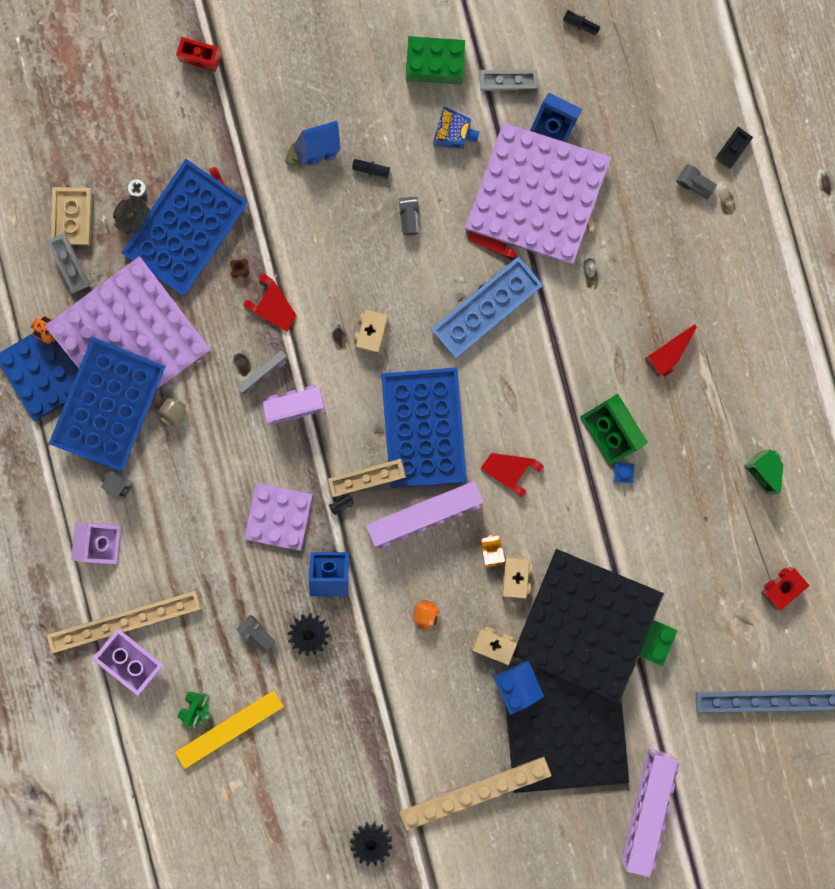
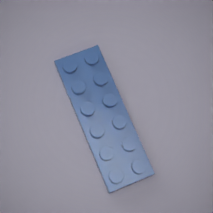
(487, 307)

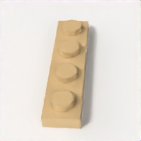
(367, 478)

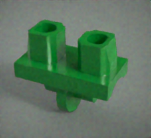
(197, 710)

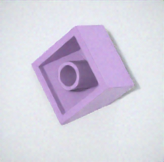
(95, 543)

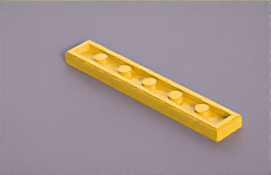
(229, 729)

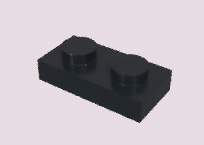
(734, 147)

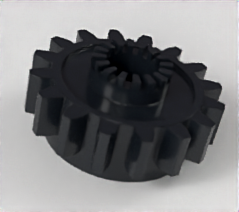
(314, 625)
(371, 854)

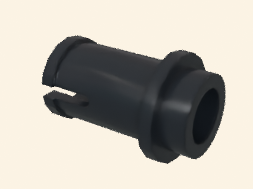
(341, 504)

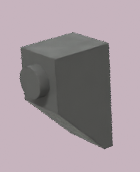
(116, 485)

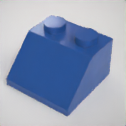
(556, 118)
(318, 144)
(329, 574)
(518, 687)

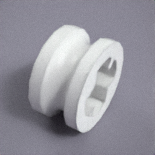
(142, 188)

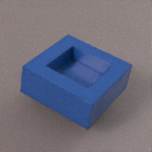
(623, 472)

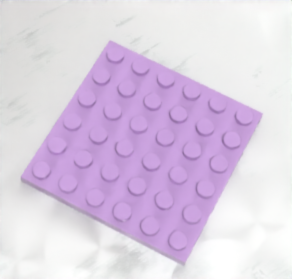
(538, 193)
(132, 314)

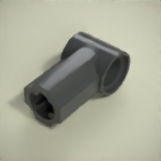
(693, 180)
(409, 211)
(253, 631)

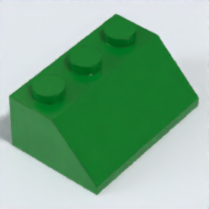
(614, 429)

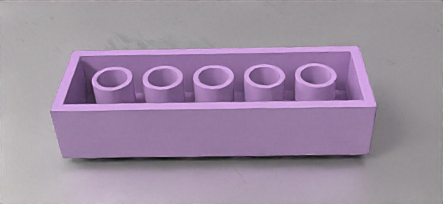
(425, 513)
(649, 812)

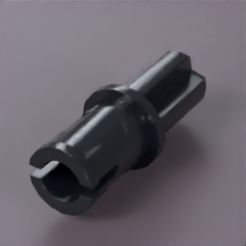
(581, 23)
(371, 168)

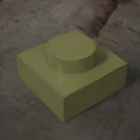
(292, 158)

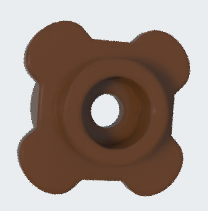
(239, 263)

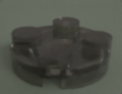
(139, 211)

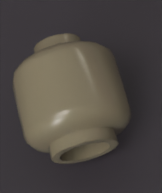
(172, 412)

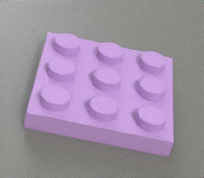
(278, 516)

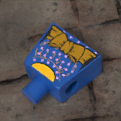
(454, 130)

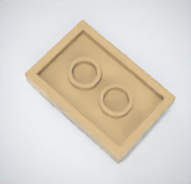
(72, 214)

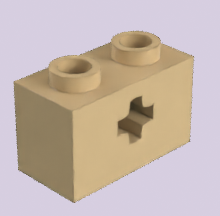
(373, 342)
(510, 587)
(503, 653)

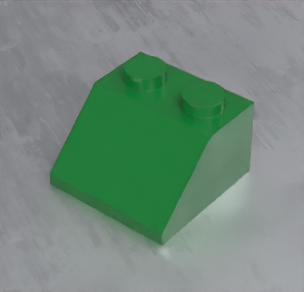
(767, 470)

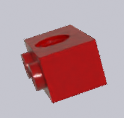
(198, 54)
(795, 583)

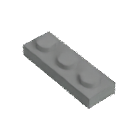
(508, 80)
(68, 263)
(263, 373)

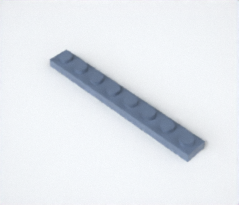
(765, 701)

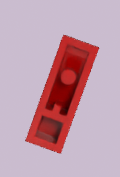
(669, 354)

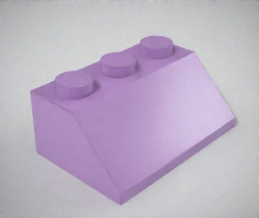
(293, 405)
(127, 662)

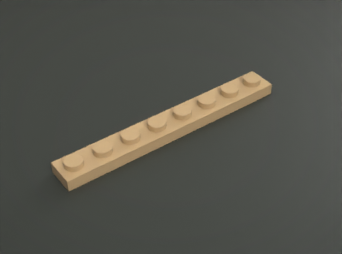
(124, 621)
(475, 793)

